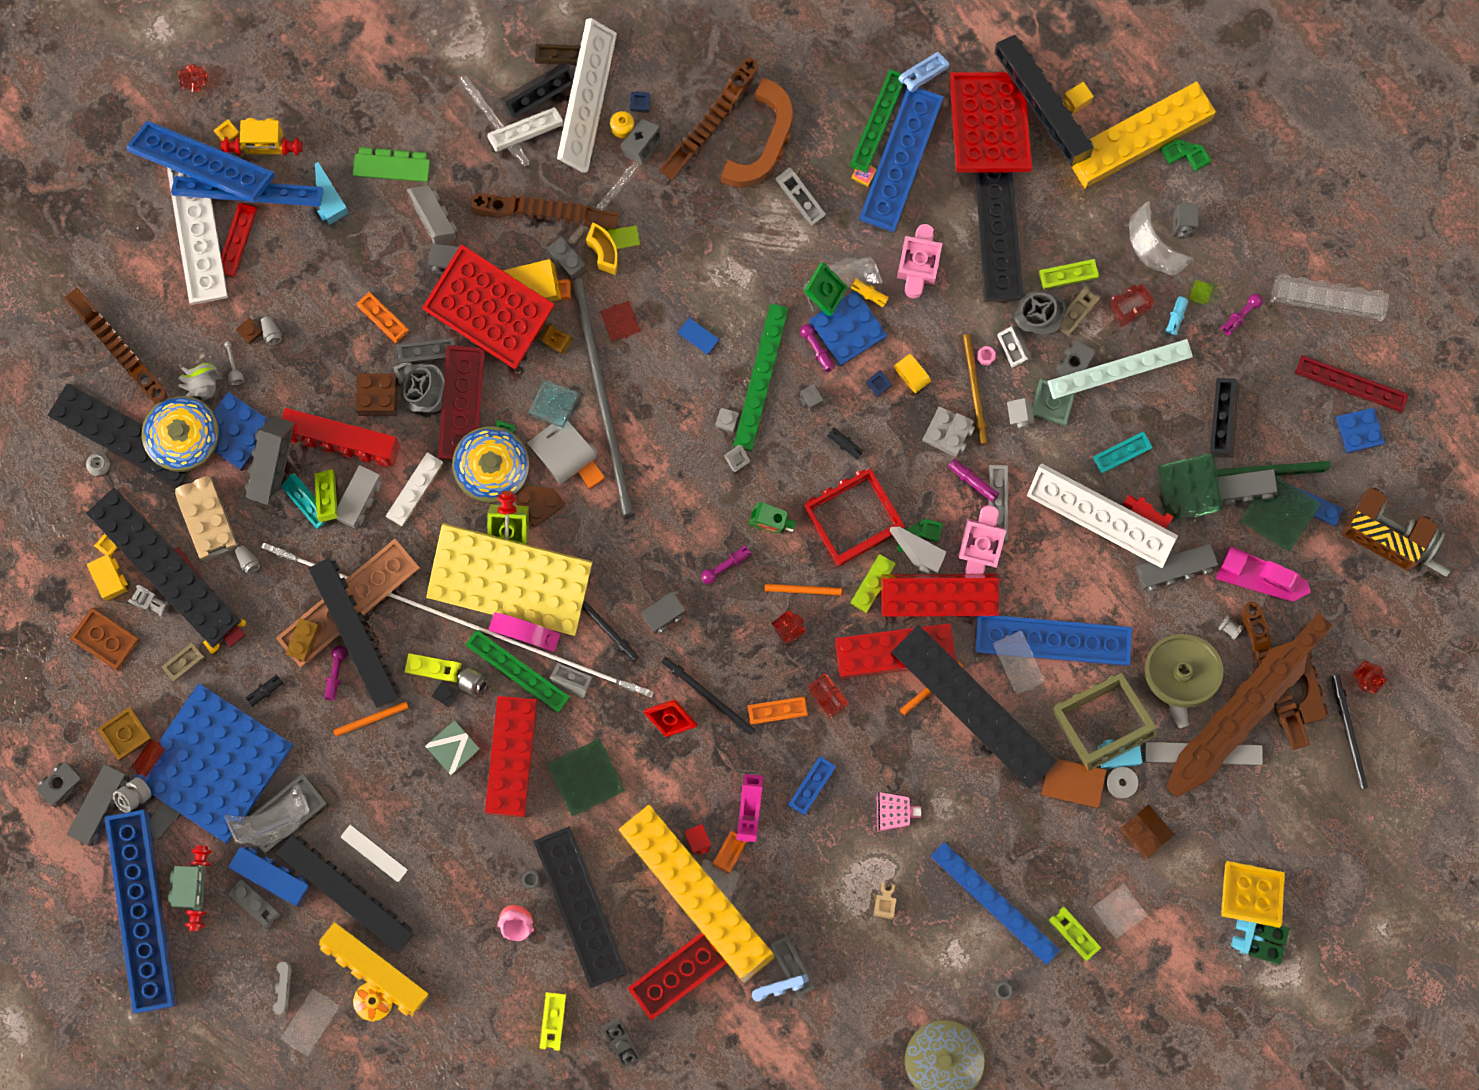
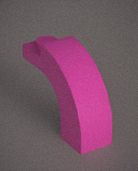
(524, 631)
(749, 808)

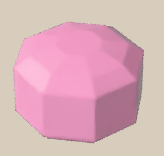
(986, 355)

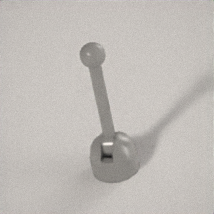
(235, 377)

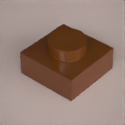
(249, 331)

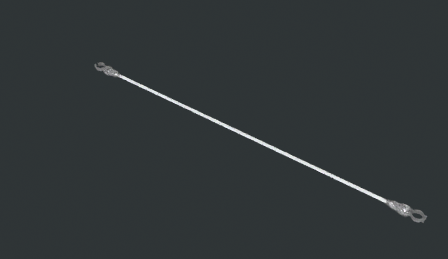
(630, 686)

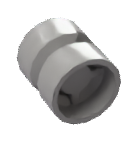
(132, 795)

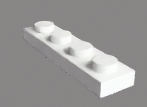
(525, 129)
(414, 489)

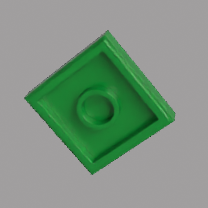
(825, 289)

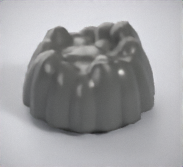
(530, 879)
(1004, 990)

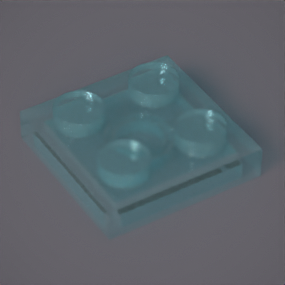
(553, 404)

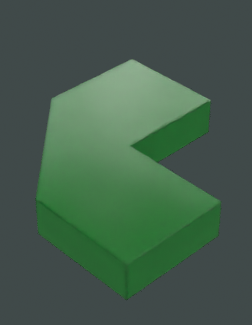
(1194, 153)
(925, 529)

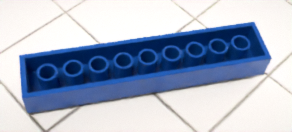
(140, 912)

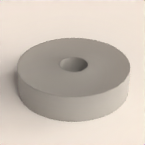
(1114, 787)

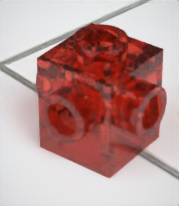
(186, 81)
(789, 626)
(1369, 677)

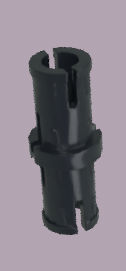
(845, 443)
(264, 690)

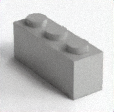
(358, 497)

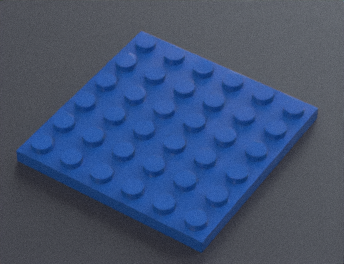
(215, 762)

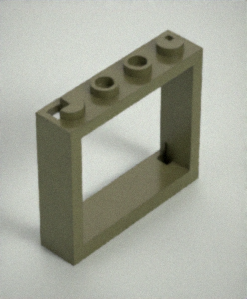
(1117, 747)

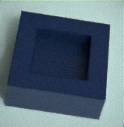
(639, 101)
(879, 383)

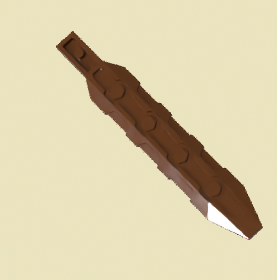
(1245, 709)

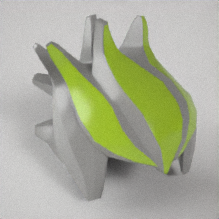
(200, 381)

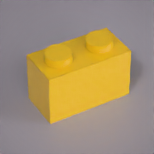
(107, 577)

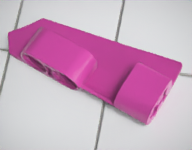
(1261, 576)

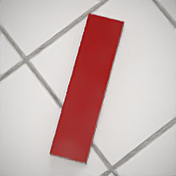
(237, 238)

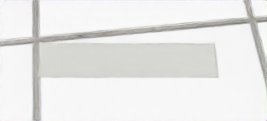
(374, 853)

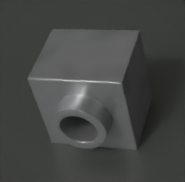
(810, 398)

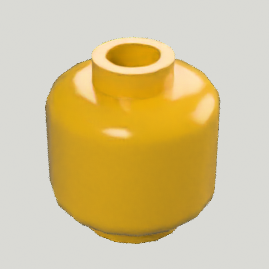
(622, 124)

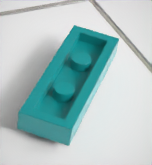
(1122, 452)
(302, 498)

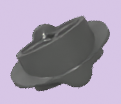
(1042, 303)
(423, 388)

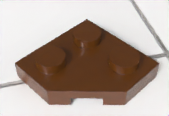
(541, 501)

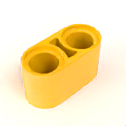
(912, 373)

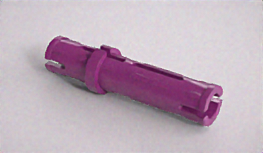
(967, 475)

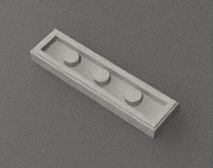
(999, 481)

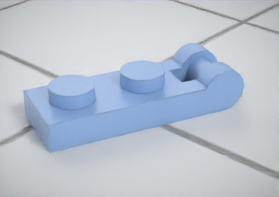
(924, 71)
(779, 987)

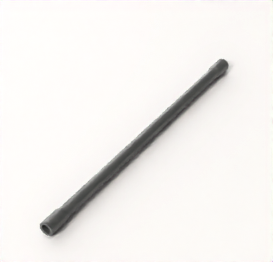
(580, 295)

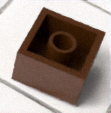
(376, 394)

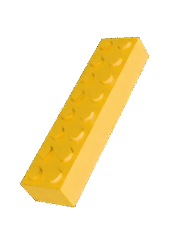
(1145, 133)

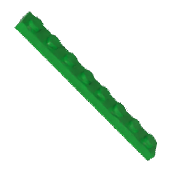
(761, 377)

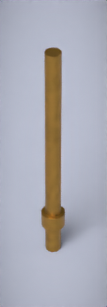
(981, 424)

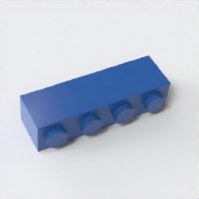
(269, 876)

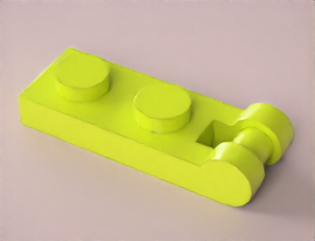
(432, 668)
(553, 1020)

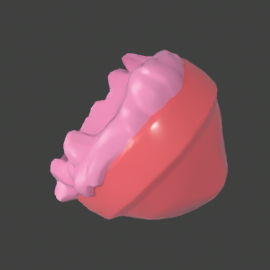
(515, 923)

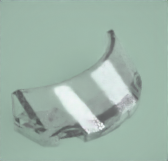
(1151, 248)
(849, 269)
(272, 824)

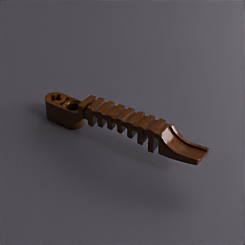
(690, 146)
(541, 207)
(115, 345)
(1261, 646)

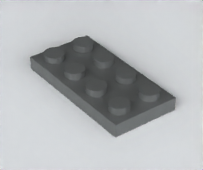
(312, 797)

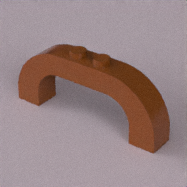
(752, 174)

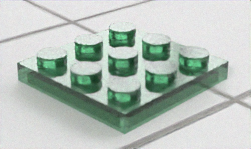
(1190, 487)
(1282, 517)
(585, 777)

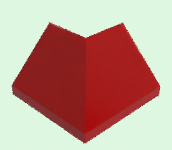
(670, 718)

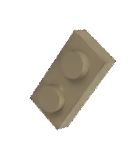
(183, 662)

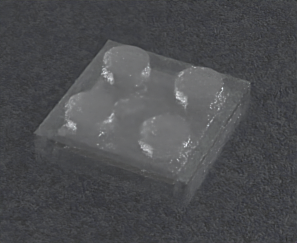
(1119, 911)

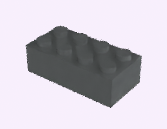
(269, 460)

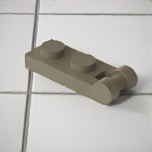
(1078, 310)

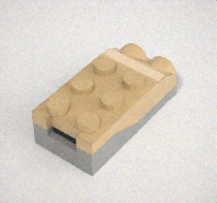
(206, 519)

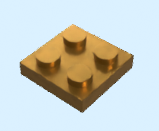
(124, 733)

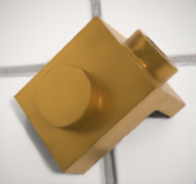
(556, 339)

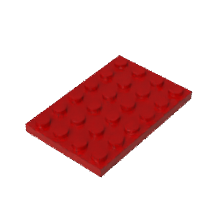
(989, 123)
(488, 306)

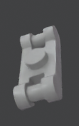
(283, 988)

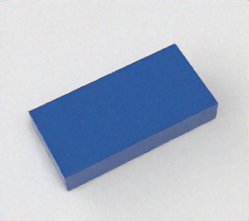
(698, 336)

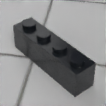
(538, 90)
(1224, 417)

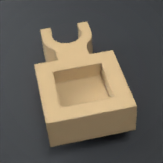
(884, 904)

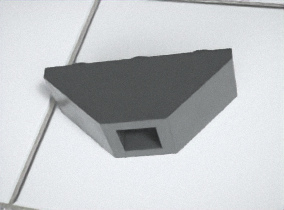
(621, 1042)

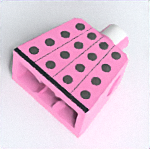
(894, 812)

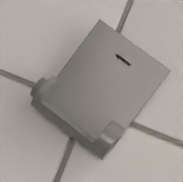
(562, 451)

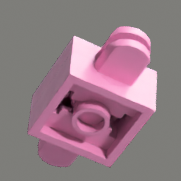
(919, 261)
(982, 541)

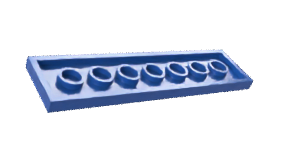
(901, 159)
(200, 161)
(1059, 639)

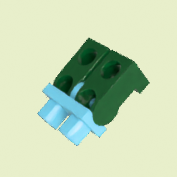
(1254, 941)

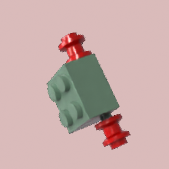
(189, 887)

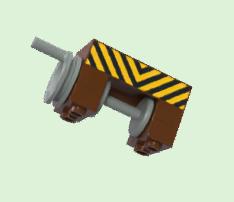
(1390, 540)

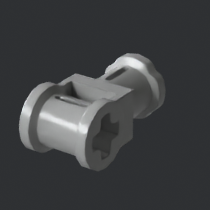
(146, 599)

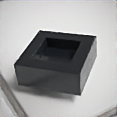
(445, 693)

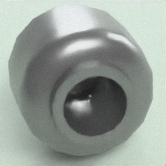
(472, 681)

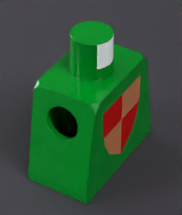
(763, 516)

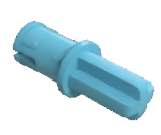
(1177, 315)

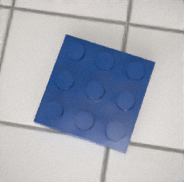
(849, 329)
(237, 430)

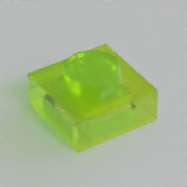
(1201, 292)

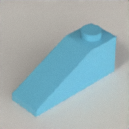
(332, 206)

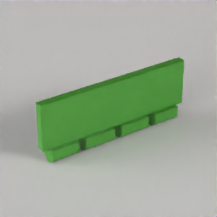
(387, 167)

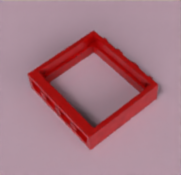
(843, 487)

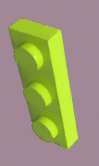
(1068, 274)
(326, 495)
(872, 584)

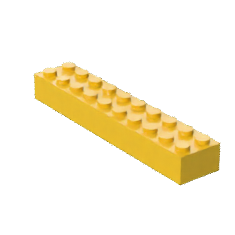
(696, 893)

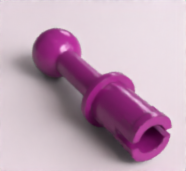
(1236, 320)
(807, 332)
(709, 576)
(338, 653)

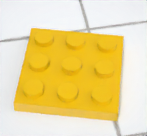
(1253, 894)

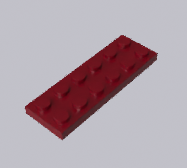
(460, 396)

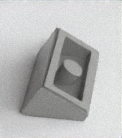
(1014, 346)
(570, 680)

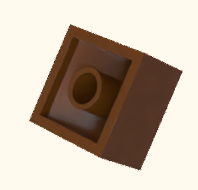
(1146, 832)

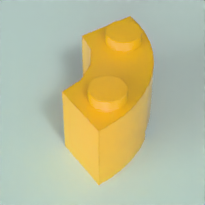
(604, 247)

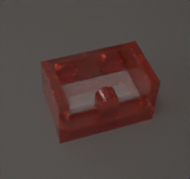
(1131, 304)
(828, 695)

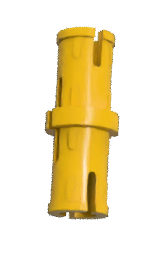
(869, 292)

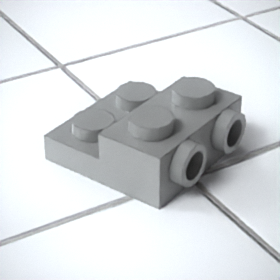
(948, 431)

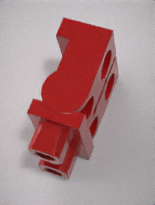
(1146, 510)

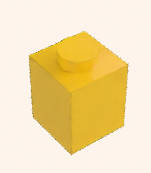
(1077, 98)

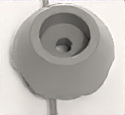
(100, 469)

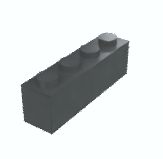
(1248, 486)
(1177, 566)
(97, 806)

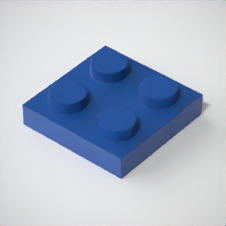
(1360, 430)

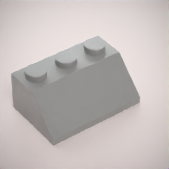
(432, 215)

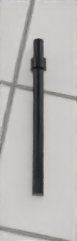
(621, 643)
(678, 671)
(1340, 694)

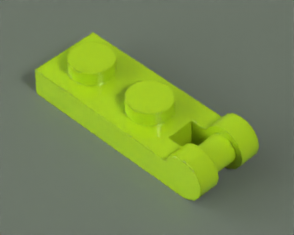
(1075, 934)

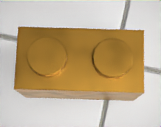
(303, 639)

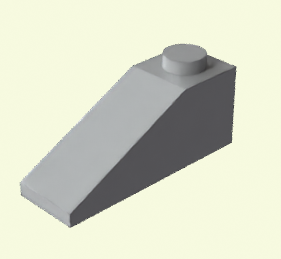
(800, 196)
(920, 552)

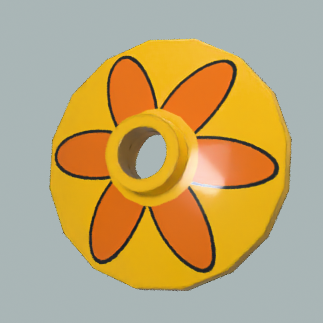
(365, 1009)

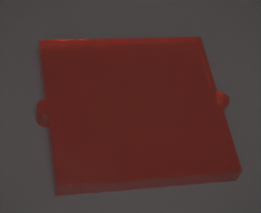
(620, 321)
(148, 758)

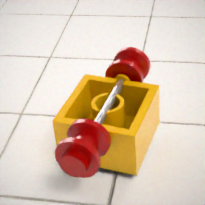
(262, 138)

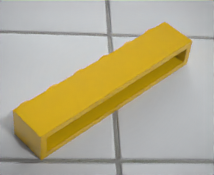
(373, 969)

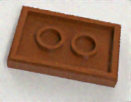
(104, 639)
(1074, 783)

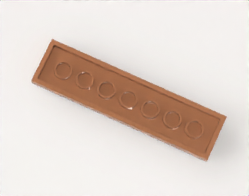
(369, 587)

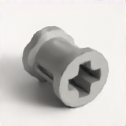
(1230, 627)

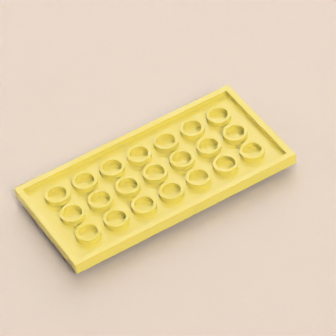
(509, 579)

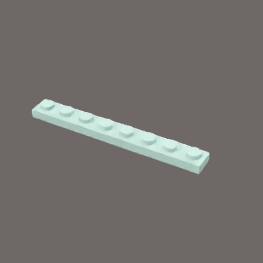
(1120, 369)

